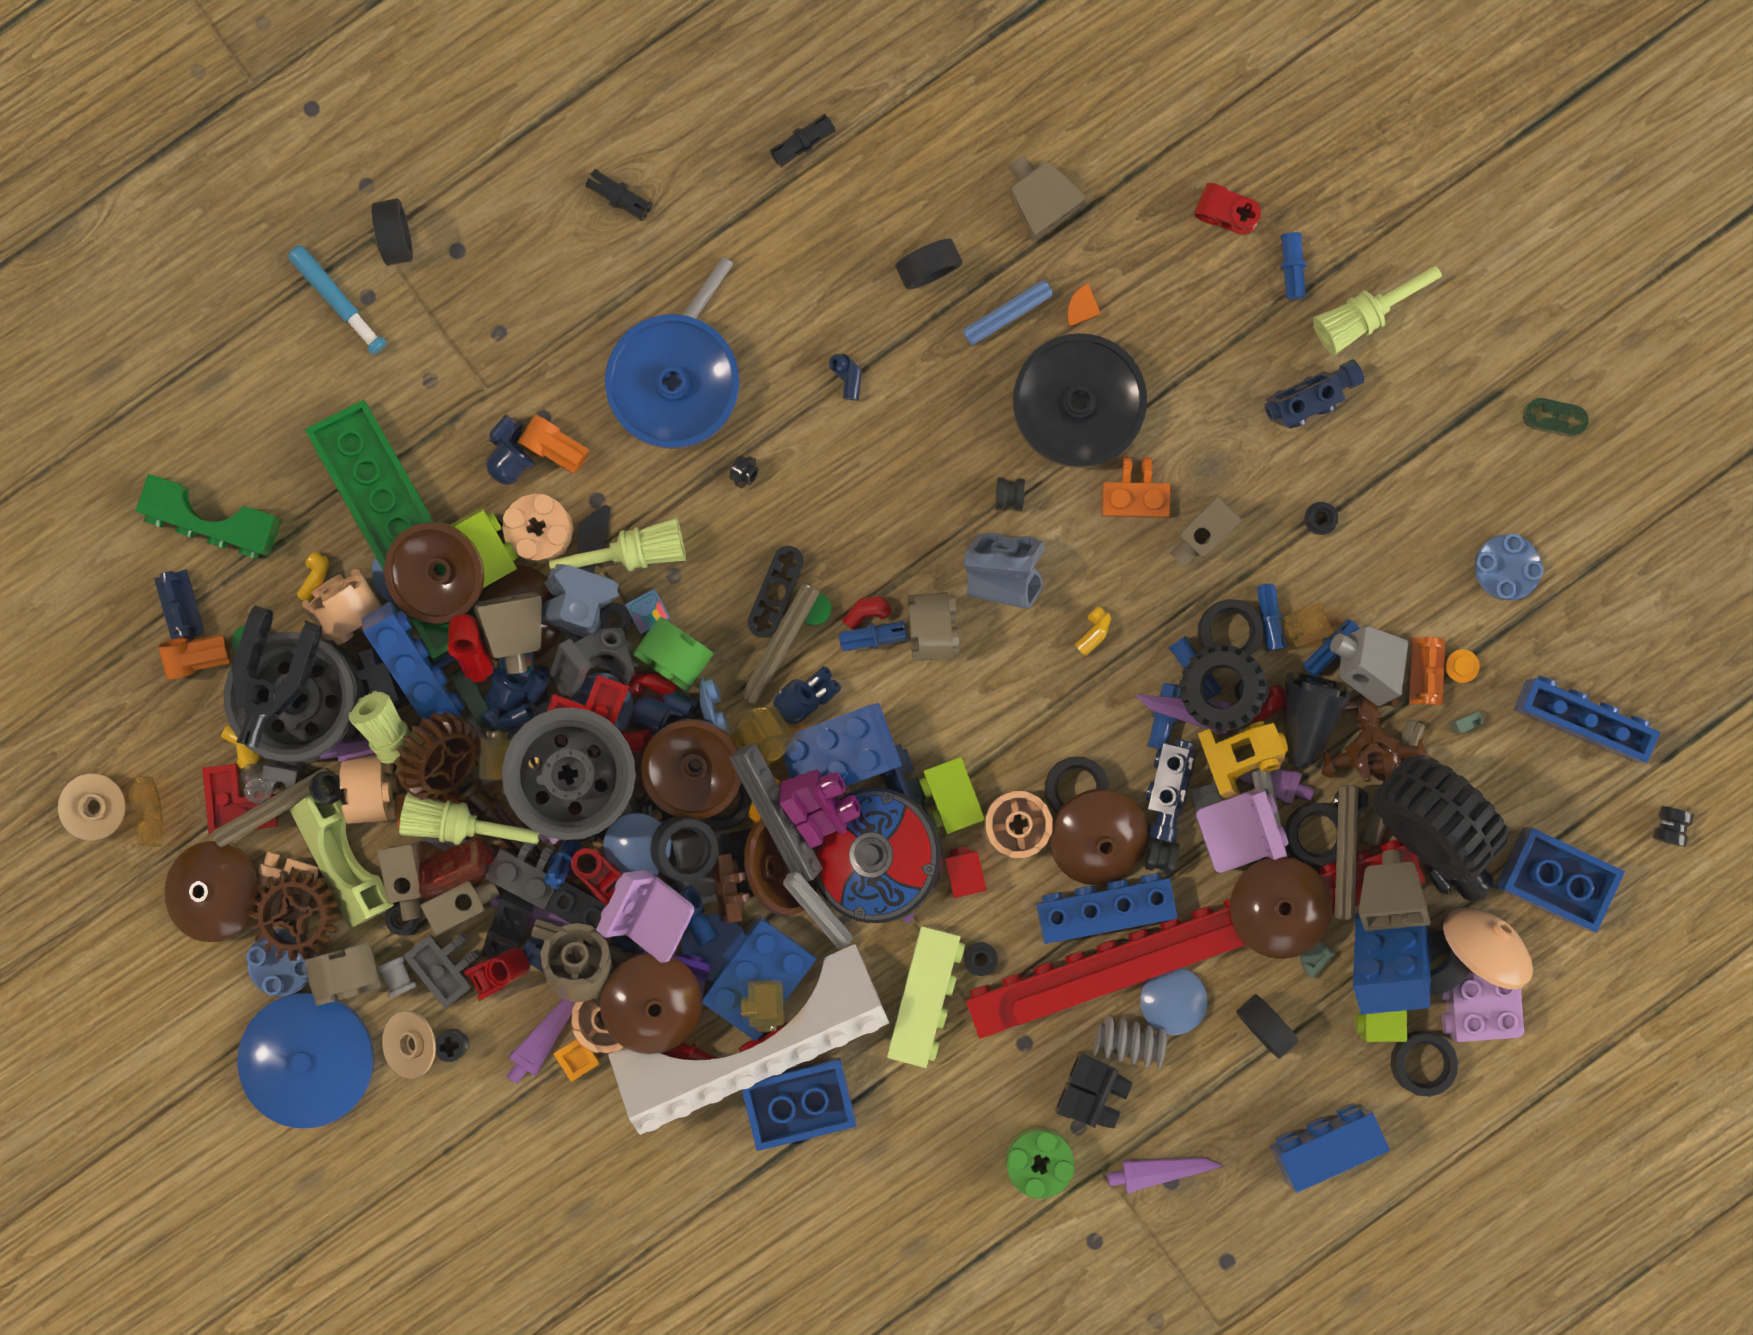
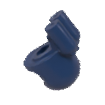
(507, 459)
(510, 690)
(801, 699)
(655, 713)

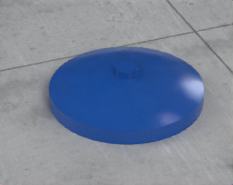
(672, 381)
(305, 1061)

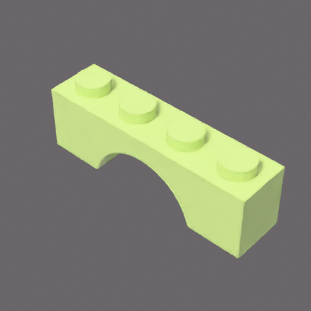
(324, 831)

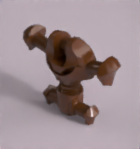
(1372, 749)

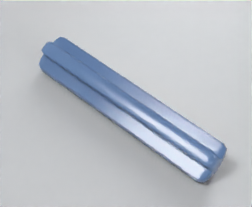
(1007, 312)

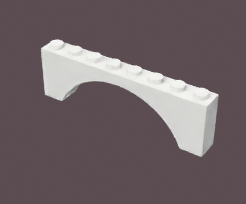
(669, 1088)

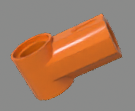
(547, 440)
(184, 657)

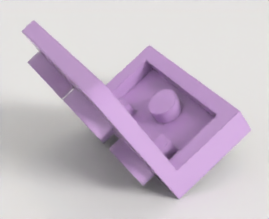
(1241, 830)
(646, 913)
(1482, 1011)

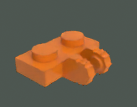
(1136, 499)

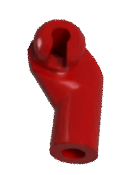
(867, 607)
(651, 680)
(1274, 703)

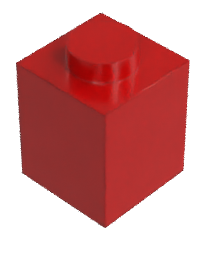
(964, 872)

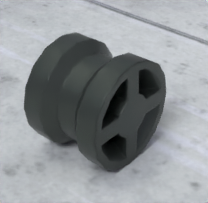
(1010, 494)
(1162, 856)

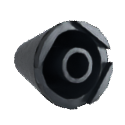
(1310, 715)

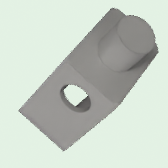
(1372, 663)

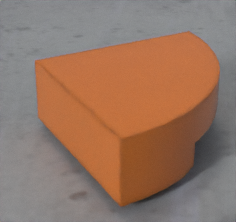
(1082, 306)

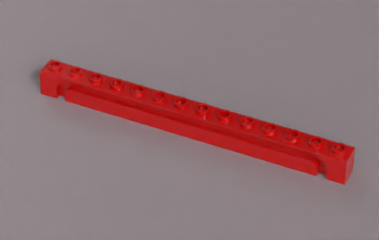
(1131, 961)

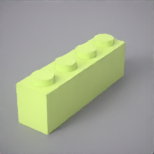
(924, 996)

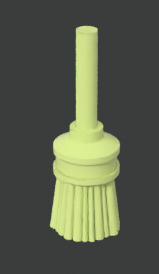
(1364, 313)
(635, 548)
(380, 725)
(453, 822)

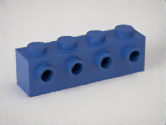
(409, 662)
(1587, 721)
(1107, 909)

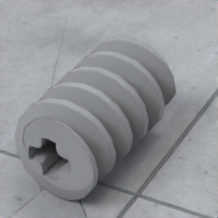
(1131, 1041)

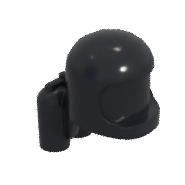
(1470, 890)

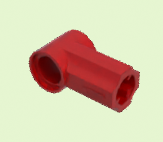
(468, 648)

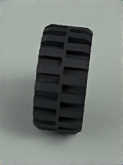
(1441, 818)

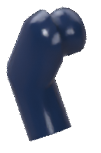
(849, 373)
(509, 720)

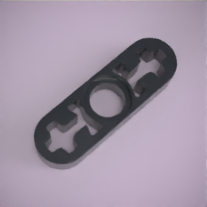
(782, 604)

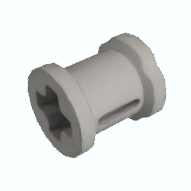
(396, 977)

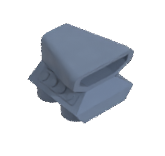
(1004, 569)
(576, 600)

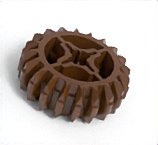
(438, 756)
(299, 930)

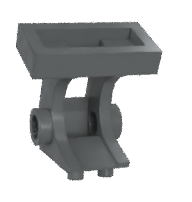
(577, 658)

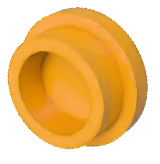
(1462, 666)

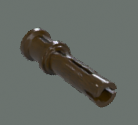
(490, 810)

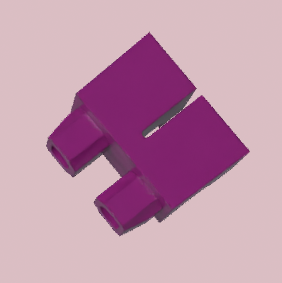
(814, 805)

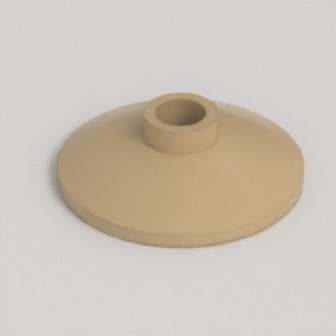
(76, 812)
(408, 1044)

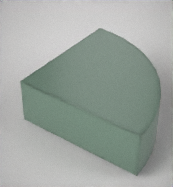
(1466, 722)
(1315, 959)

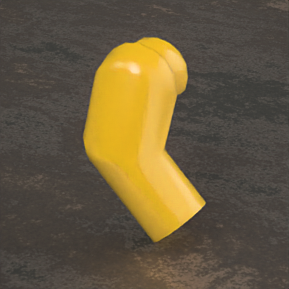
(316, 577)
(1097, 633)
(244, 754)

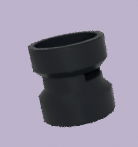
(1673, 826)

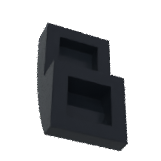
(508, 925)

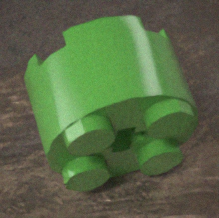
(673, 653)
(1034, 1181)

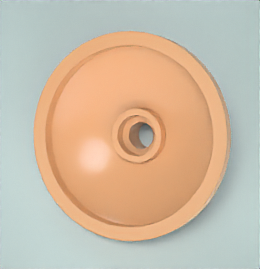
(1488, 947)

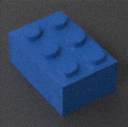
(850, 744)
(1560, 879)
(761, 955)
(1392, 968)
(799, 1104)
(1328, 1147)

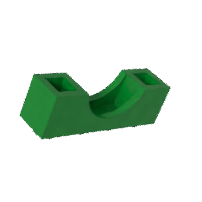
(170, 503)

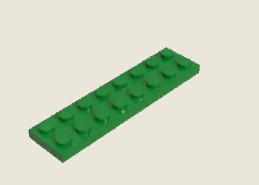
(374, 492)

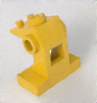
(1268, 749)

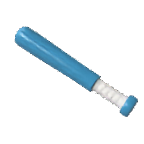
(324, 285)

